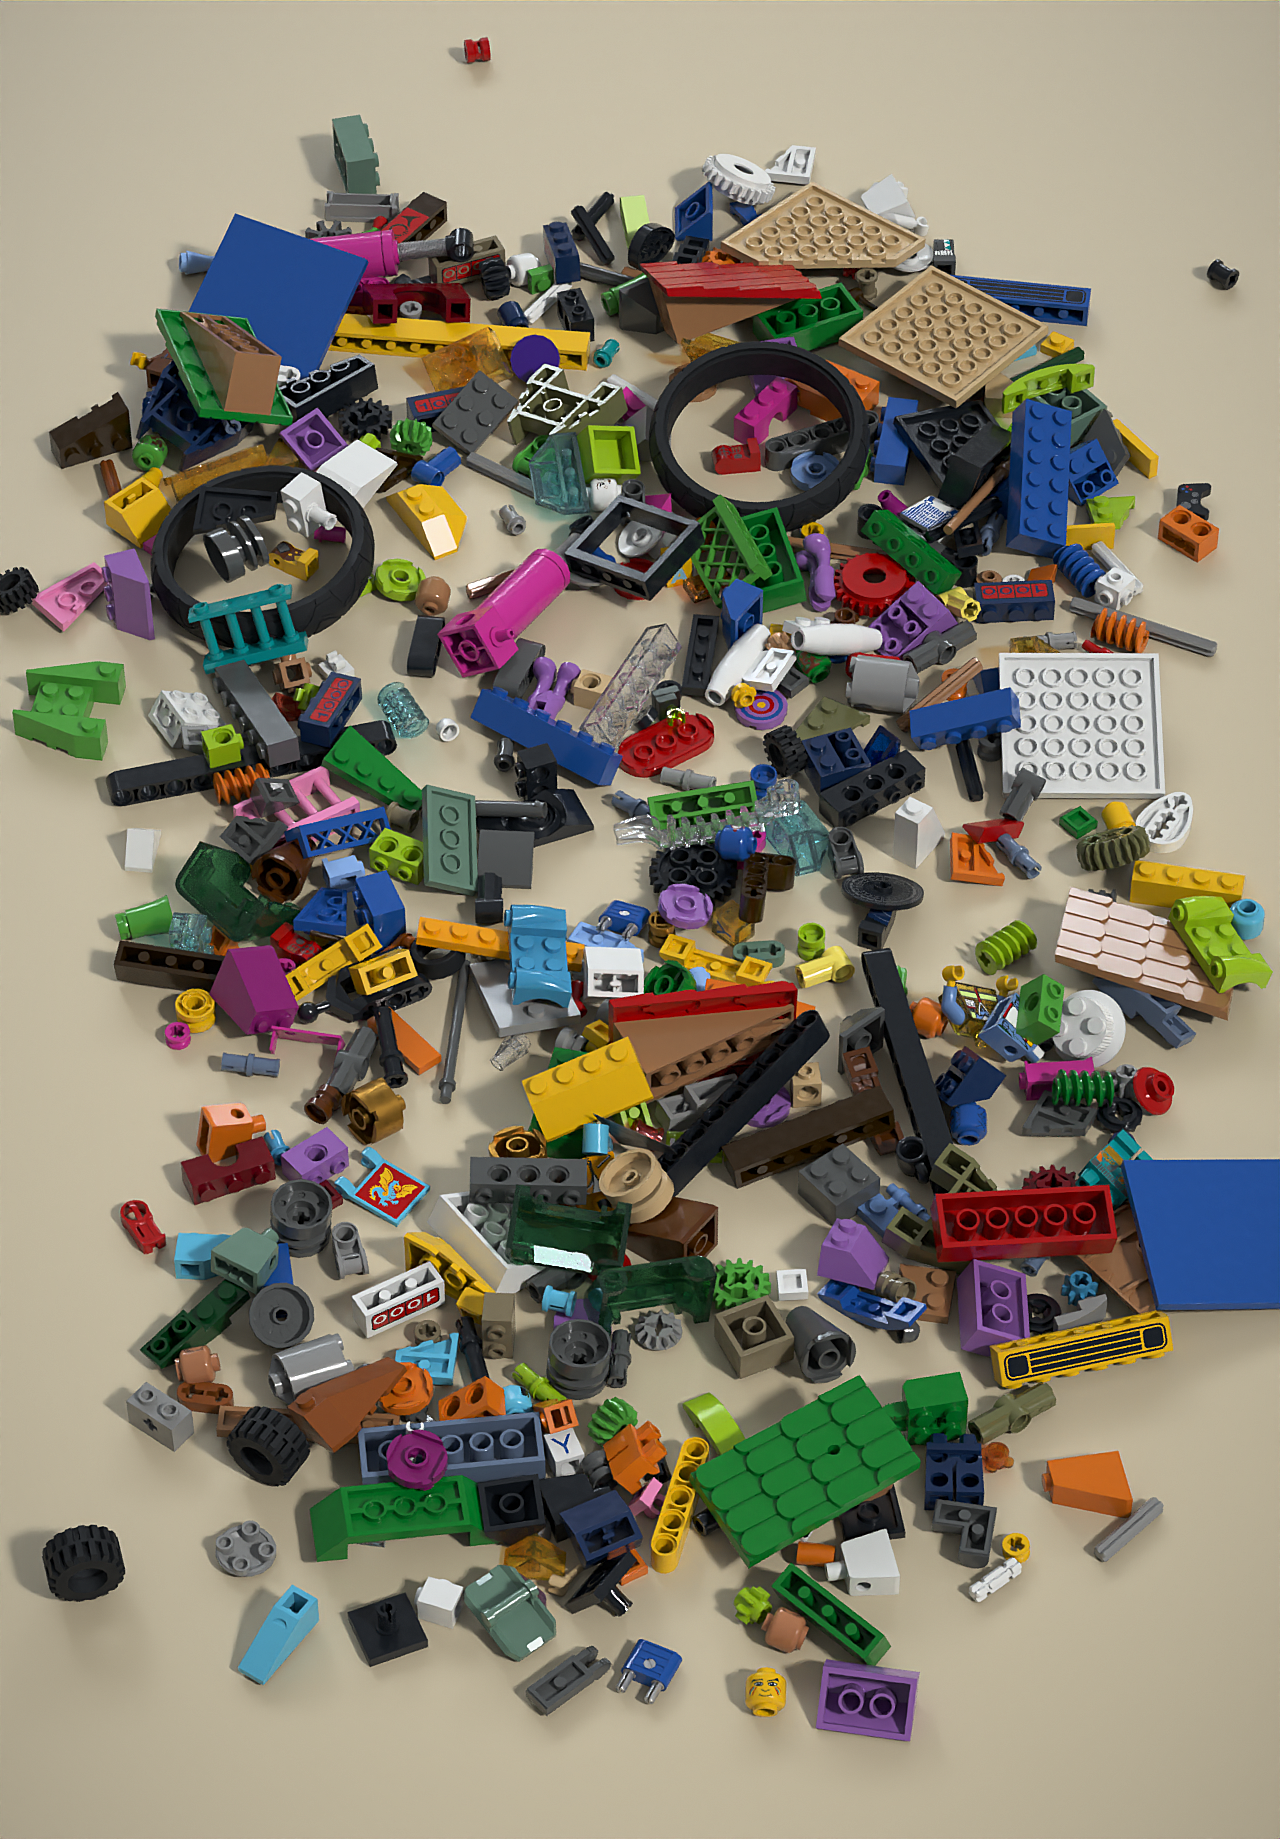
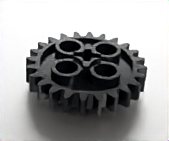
(694, 866)

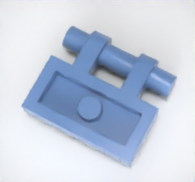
(880, 1212)

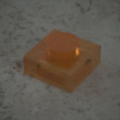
(696, 589)

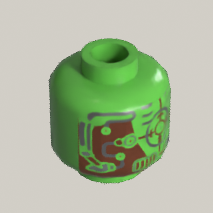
(149, 450)

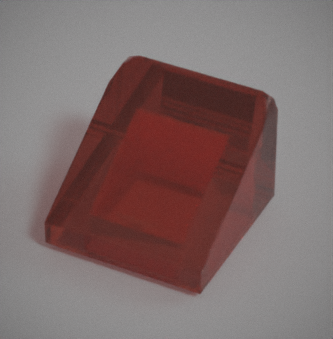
(287, 706)

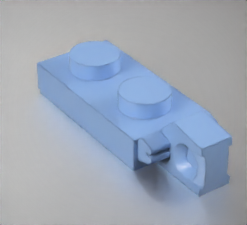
(587, 935)

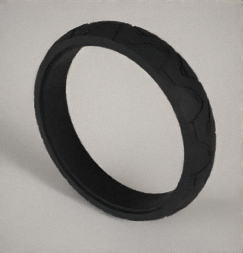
(761, 359)
(308, 614)

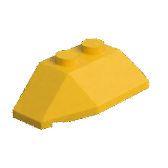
(431, 517)

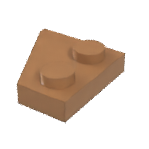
(934, 1289)

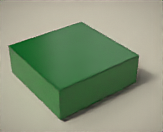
(1078, 822)

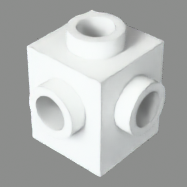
(1114, 589)

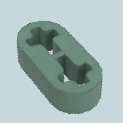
(761, 950)

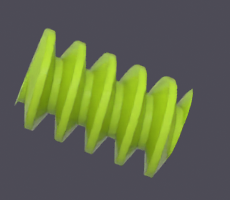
(1005, 946)

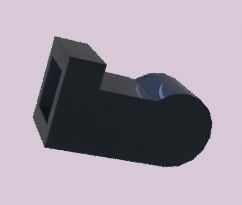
(877, 924)

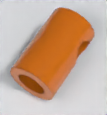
(815, 1554)

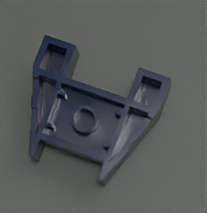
(177, 421)

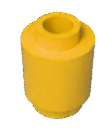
(1117, 815)

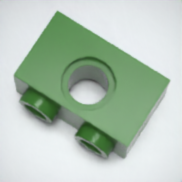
(1040, 1009)

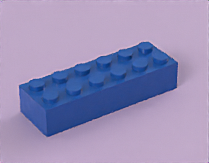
(1038, 478)

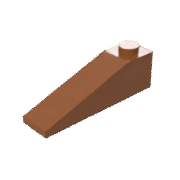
(333, 1410)

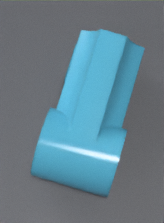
(596, 1140)

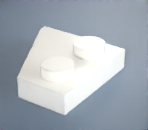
(794, 165)

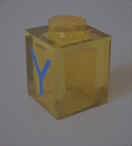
(729, 926)

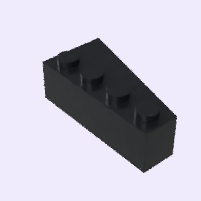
(974, 464)

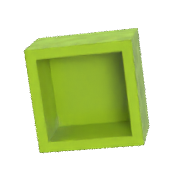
(609, 453)

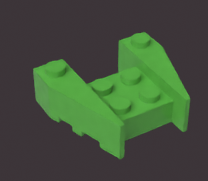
(65, 704)

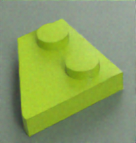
(1109, 509)

